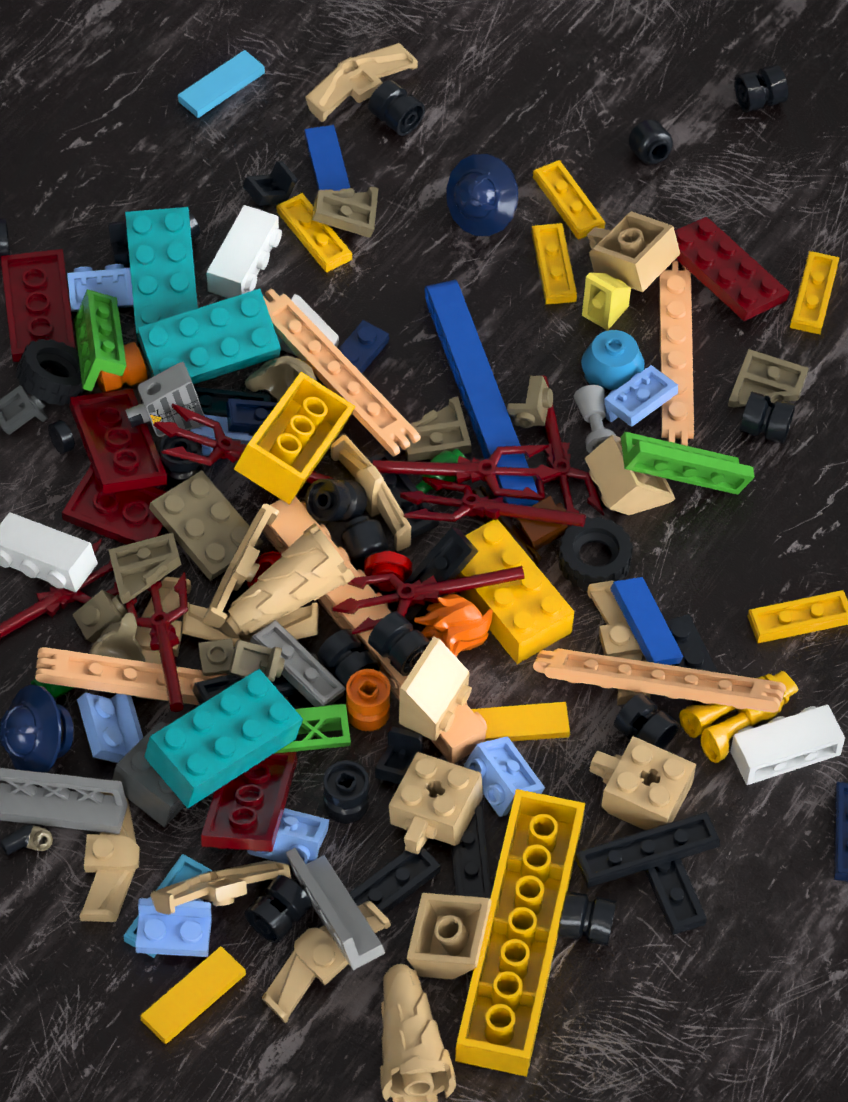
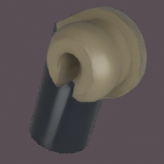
(27, 837)

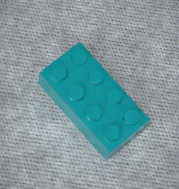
(160, 264)
(212, 338)
(223, 738)

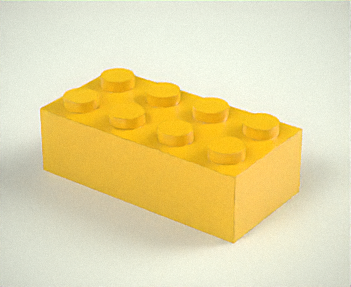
(294, 438)
(525, 611)

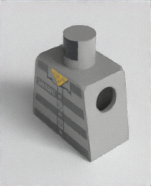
(158, 395)

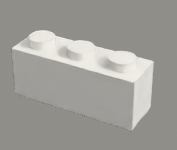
(243, 253)
(45, 552)
(787, 744)

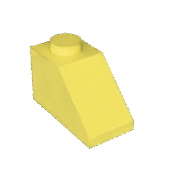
(604, 299)

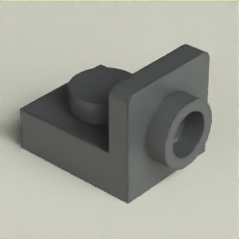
(19, 408)

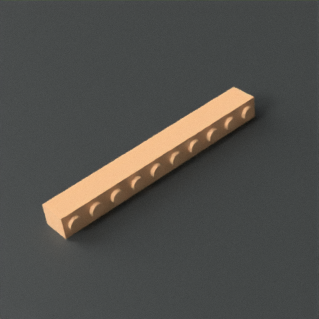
(293, 519)

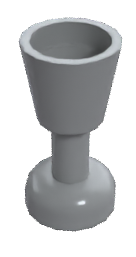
(592, 407)

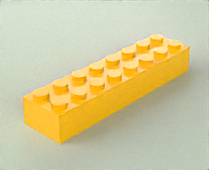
(520, 933)

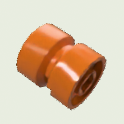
(134, 372)
(368, 699)

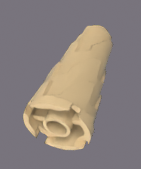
(301, 575)
(412, 1048)

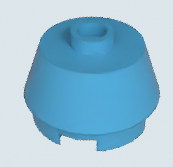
(612, 359)

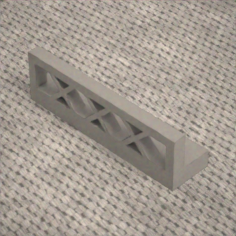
(57, 805)
(336, 909)

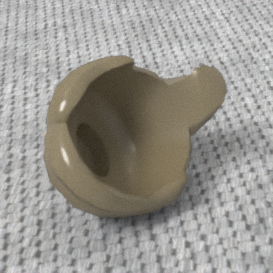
(278, 375)
(119, 640)

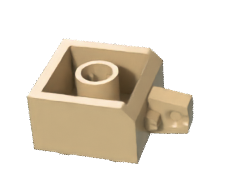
(634, 250)
(643, 783)
(435, 801)

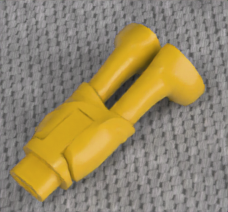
(716, 738)

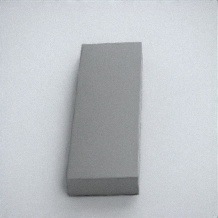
(301, 667)

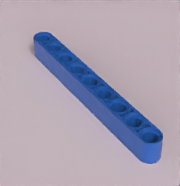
(476, 383)

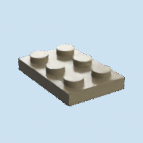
(202, 523)

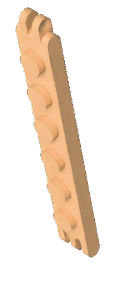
(676, 352)
(339, 374)
(113, 674)
(661, 679)

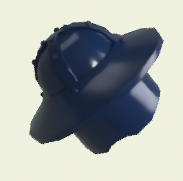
(482, 194)
(33, 730)

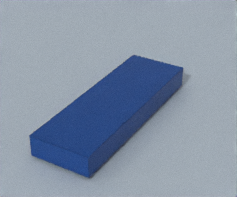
(326, 158)
(646, 621)

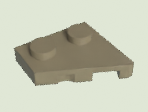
(347, 210)
(768, 377)
(440, 433)
(143, 564)

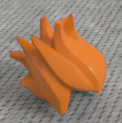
(456, 623)

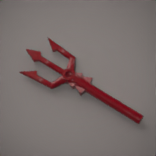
(222, 446)
(559, 460)
(478, 470)
(474, 505)
(419, 592)
(51, 601)
(164, 637)

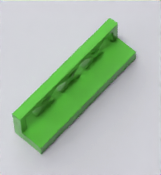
(99, 338)
(684, 463)
(321, 720)

